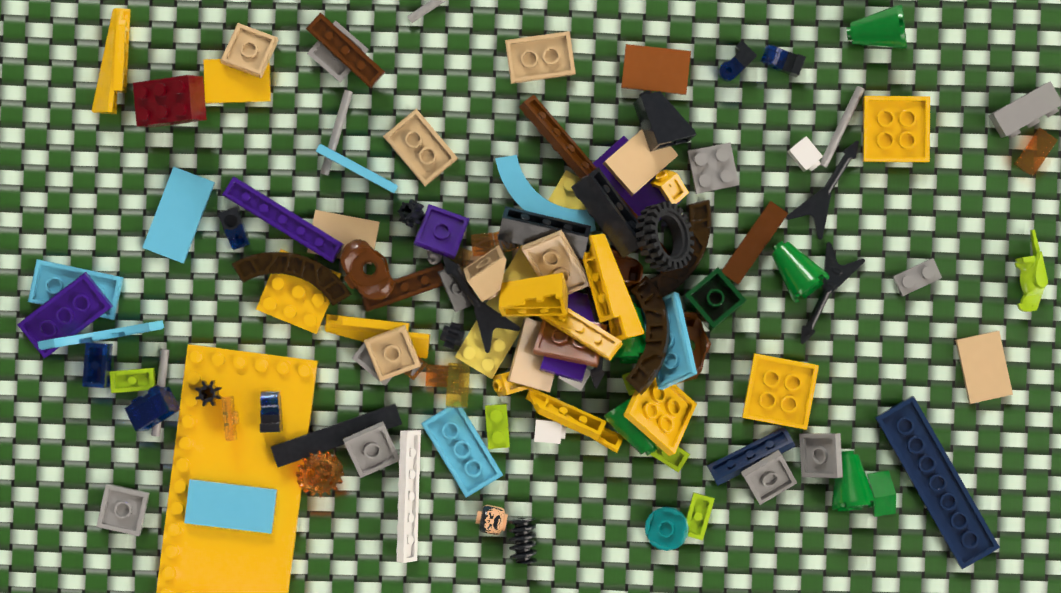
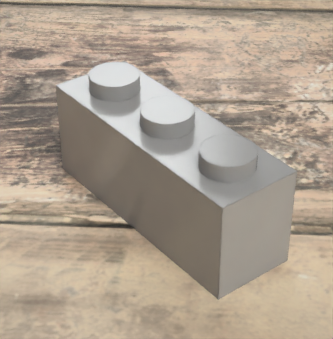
(1026, 110)

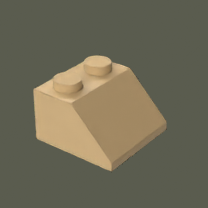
(487, 273)

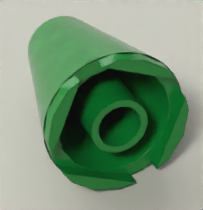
(880, 29)
(797, 271)
(633, 347)
(629, 431)
(852, 489)

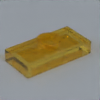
(457, 385)
(230, 418)

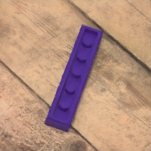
(283, 219)

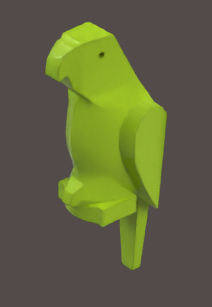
(1032, 277)

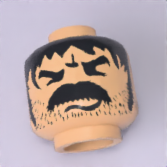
(491, 519)

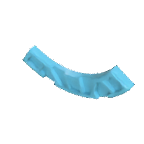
(532, 201)
(100, 335)

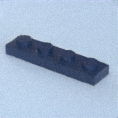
(736, 462)

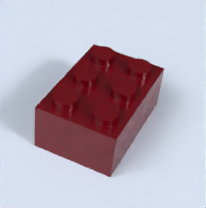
(169, 101)

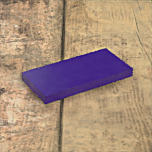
(643, 197)
(580, 304)
(66, 313)

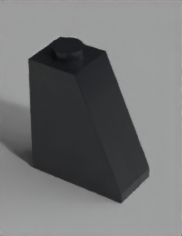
(661, 121)

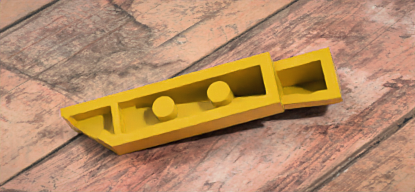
(114, 64)
(610, 291)
(365, 328)
(574, 419)

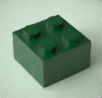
(714, 299)

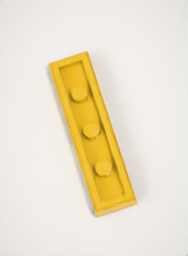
(586, 333)

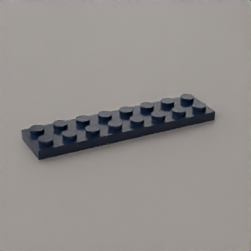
(937, 482)

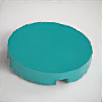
(666, 528)

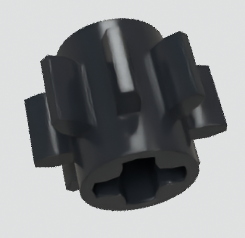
(411, 213)
(452, 335)
(203, 396)

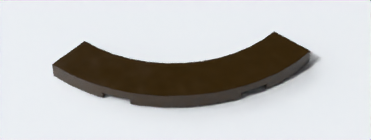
(701, 223)
(294, 265)
(656, 335)

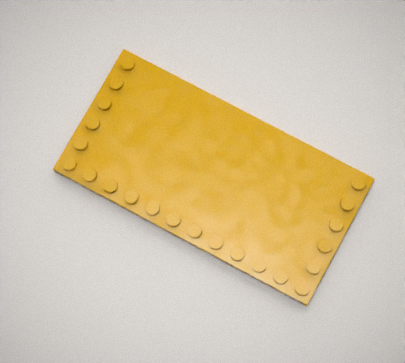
(224, 558)

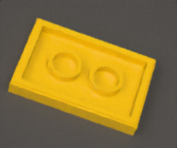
(231, 85)

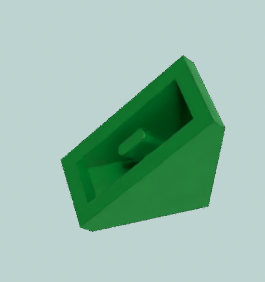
(883, 492)

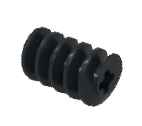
(523, 540)

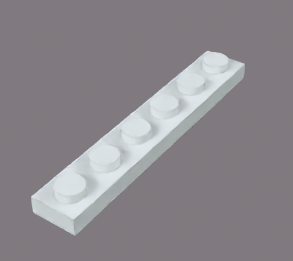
(408, 496)

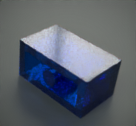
(97, 364)
(152, 408)

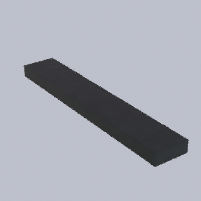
(333, 435)

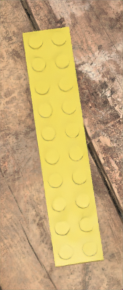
(472, 349)

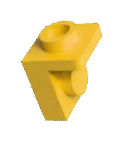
(670, 186)
(504, 387)

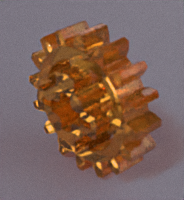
(320, 473)

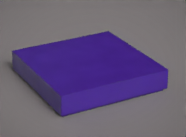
(441, 231)

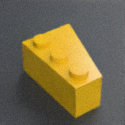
(535, 296)

